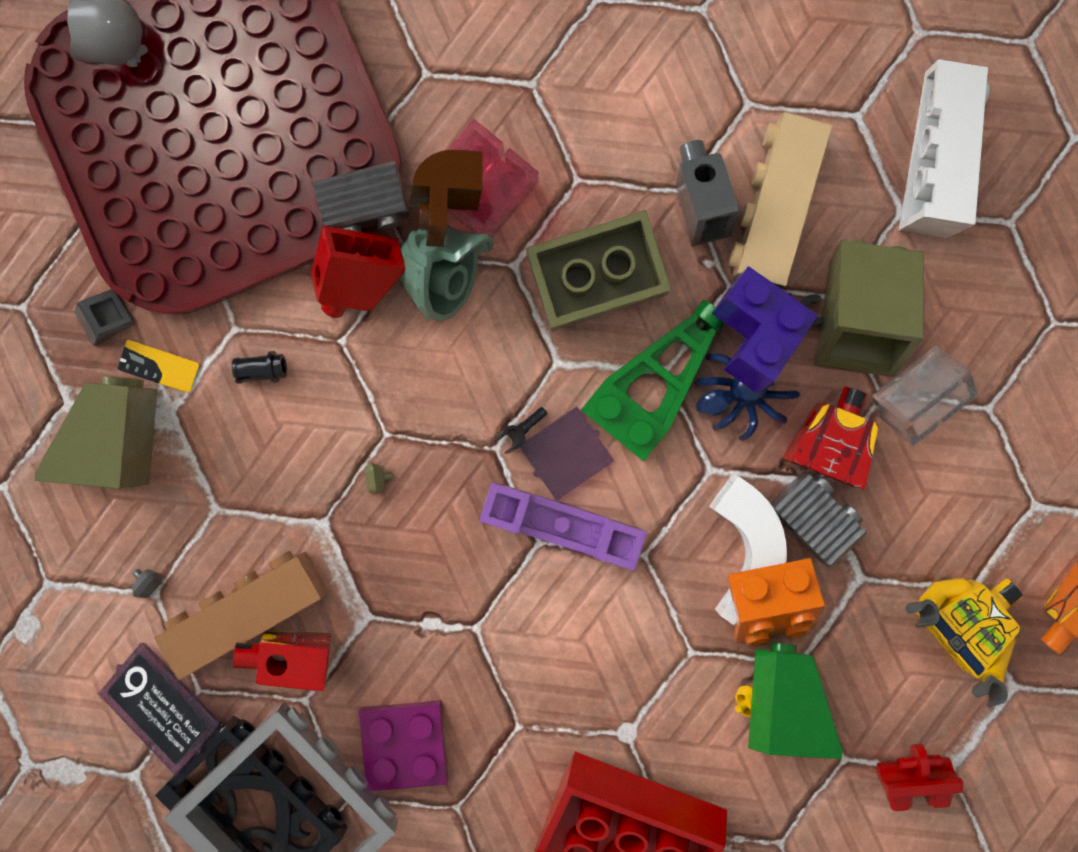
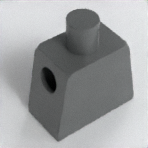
(705, 194)

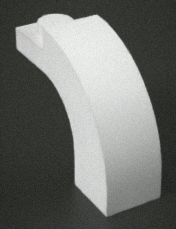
(757, 525)

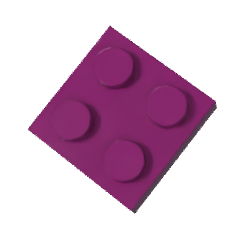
(403, 745)

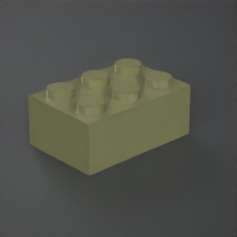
(598, 270)

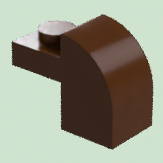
(446, 182)

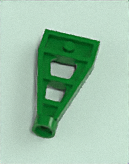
(627, 420)

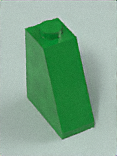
(790, 706)

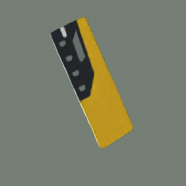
(158, 366)

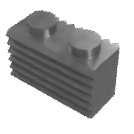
(363, 198)
(818, 518)

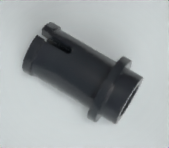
(258, 368)

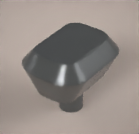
(145, 583)

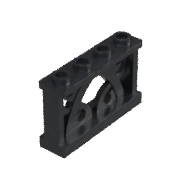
(272, 777)

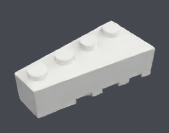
(946, 151)

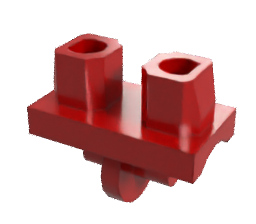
(919, 776)

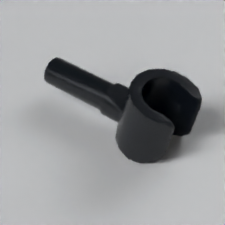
(518, 432)

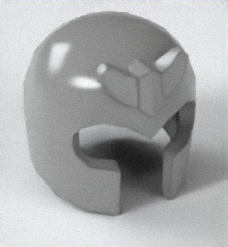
(105, 32)

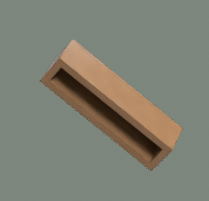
(240, 615)

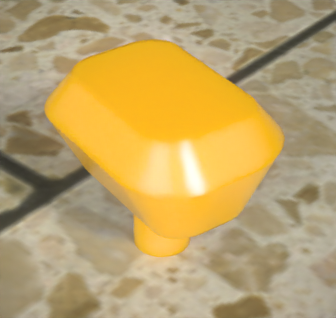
(744, 700)

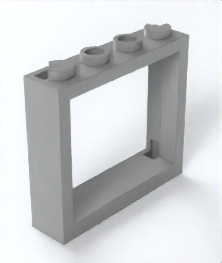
(205, 836)

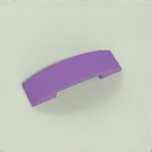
(563, 525)

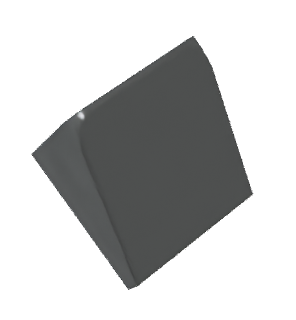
(103, 316)

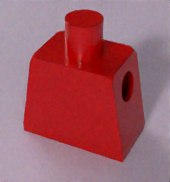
(354, 269)

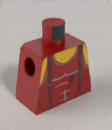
(836, 440)
(304, 663)

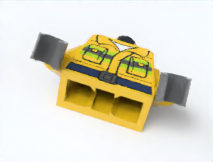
(973, 628)

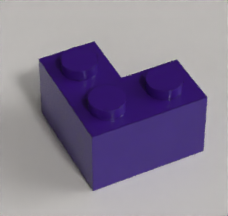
(768, 321)

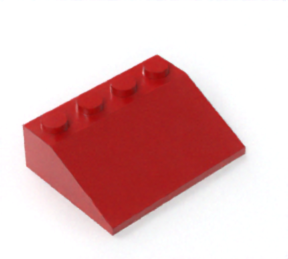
(622, 812)

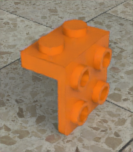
(775, 602)

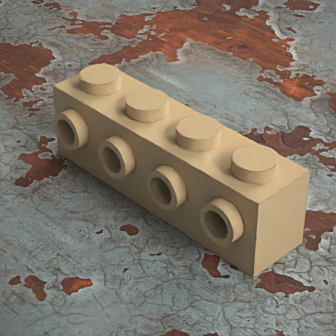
(781, 197)

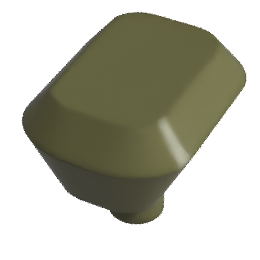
(375, 478)

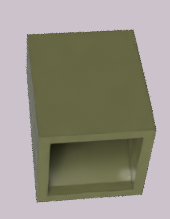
(871, 308)
(104, 437)

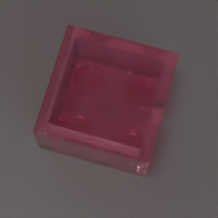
(503, 183)

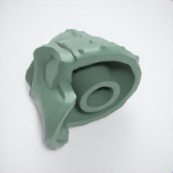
(442, 276)

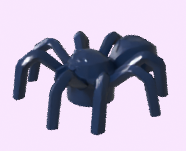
(720, 400)

